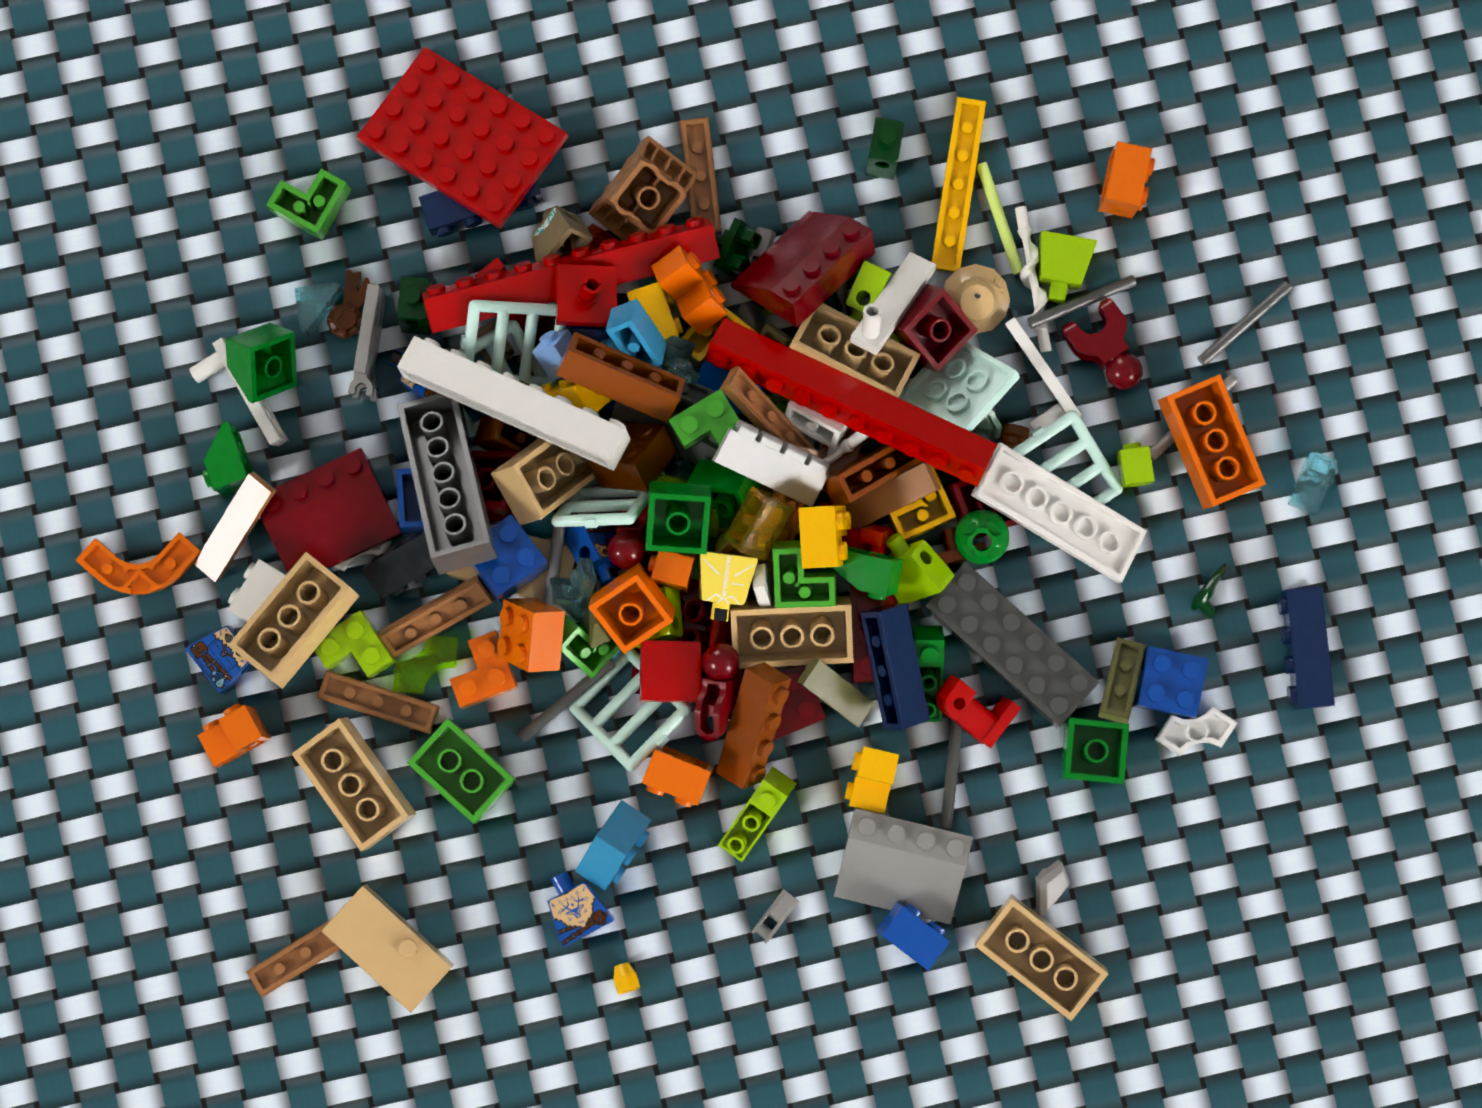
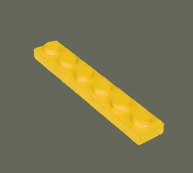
(958, 184)

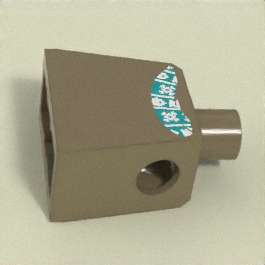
(559, 233)

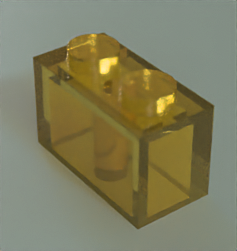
(758, 523)

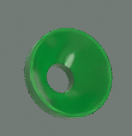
(981, 522)

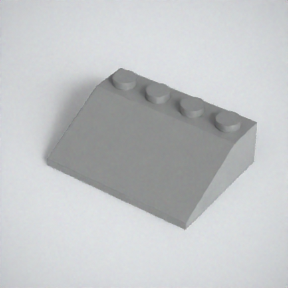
(904, 864)

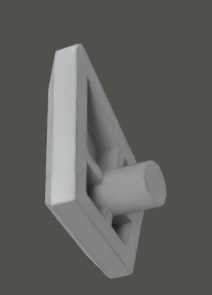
(1050, 886)

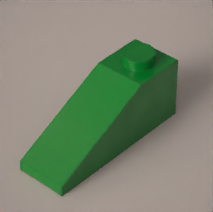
(872, 572)

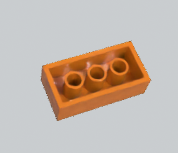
(1211, 442)

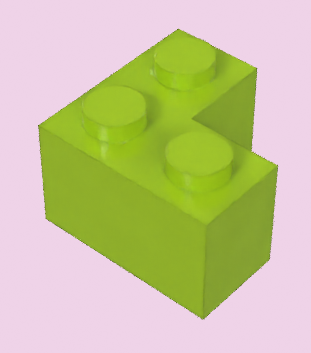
(357, 638)

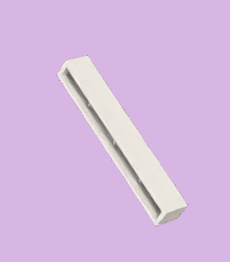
(514, 402)

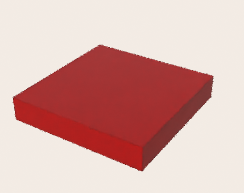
(670, 671)

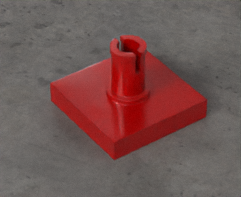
(585, 294)

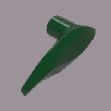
(1206, 592)

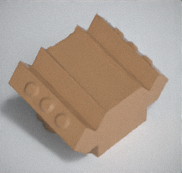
(643, 191)

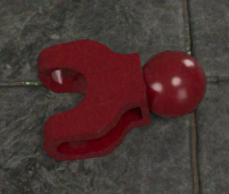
(1106, 347)
(628, 545)
(718, 690)

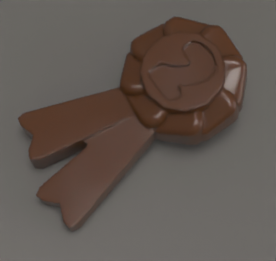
(346, 318)

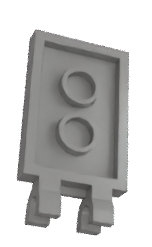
(368, 343)

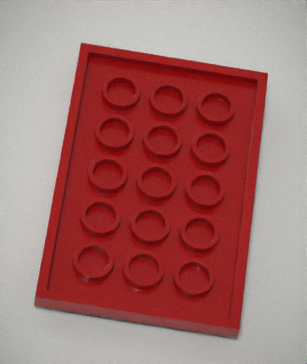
(462, 137)

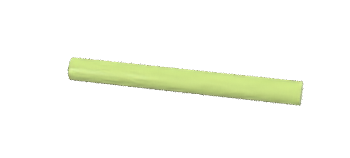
(1000, 218)

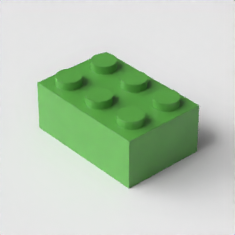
(461, 771)

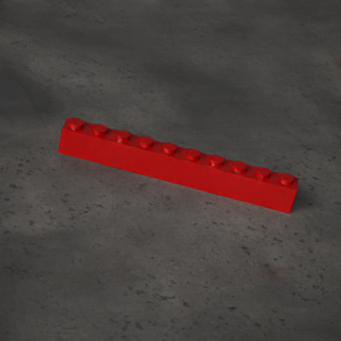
(536, 282)
(851, 402)

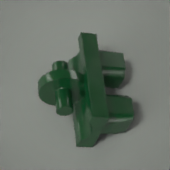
(733, 246)

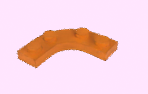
(144, 577)

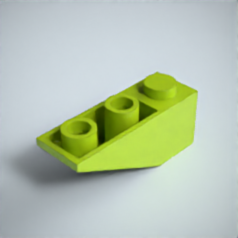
(757, 814)

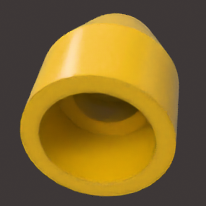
(625, 978)

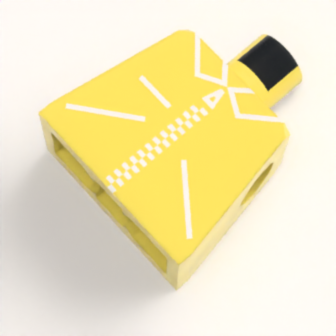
(724, 581)

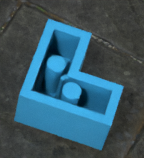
(635, 333)
(614, 846)

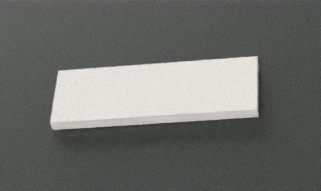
(1059, 513)

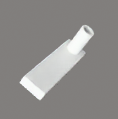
(892, 304)
(1064, 403)
(260, 409)

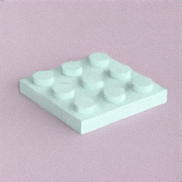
(963, 387)

